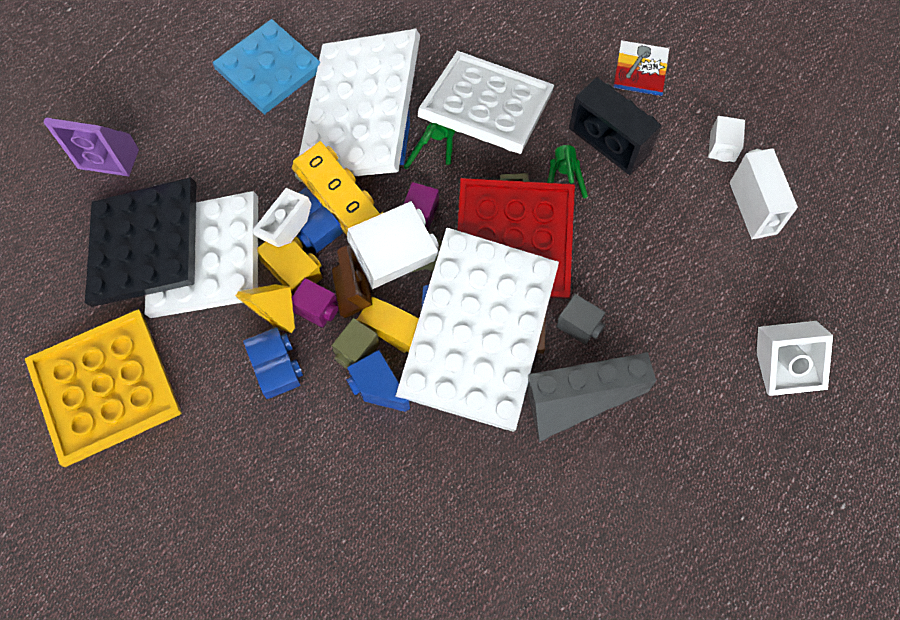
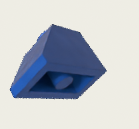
(376, 382)

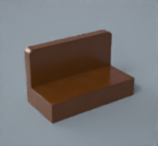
(350, 284)

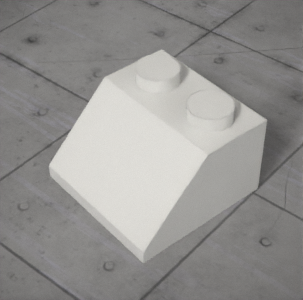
(794, 357)

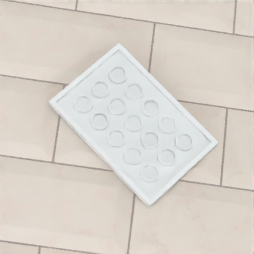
(363, 100)
(478, 330)

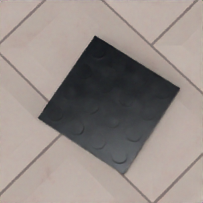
(142, 243)

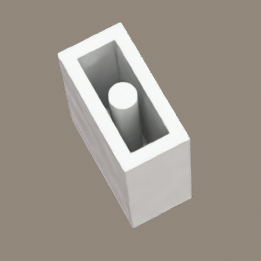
(762, 193)
(392, 244)

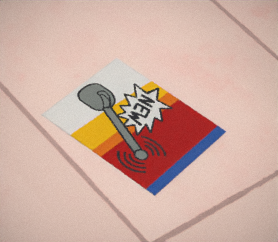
(641, 68)

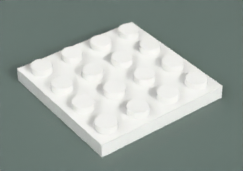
(486, 101)
(223, 257)

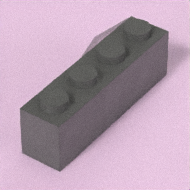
(584, 391)

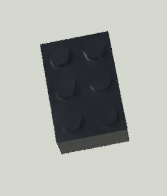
(614, 125)

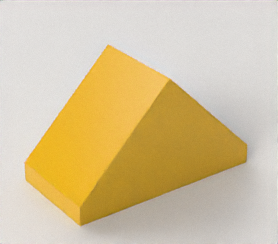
(272, 304)

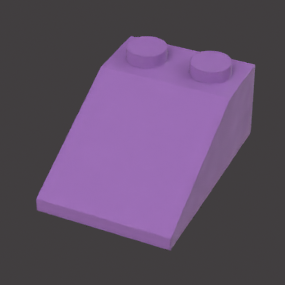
(95, 146)

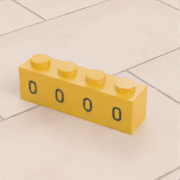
(334, 186)

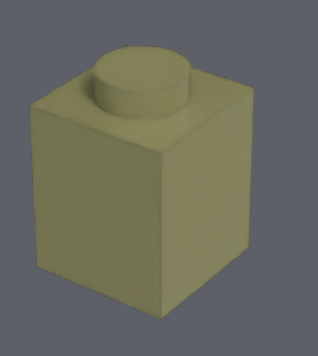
(354, 344)

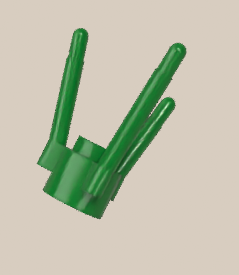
(436, 132)
(566, 163)

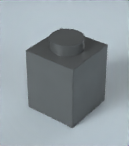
(581, 320)

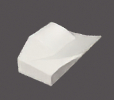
(284, 218)

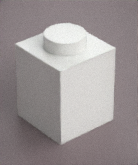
(726, 139)

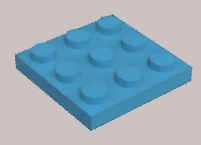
(267, 66)

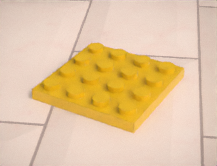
(102, 387)

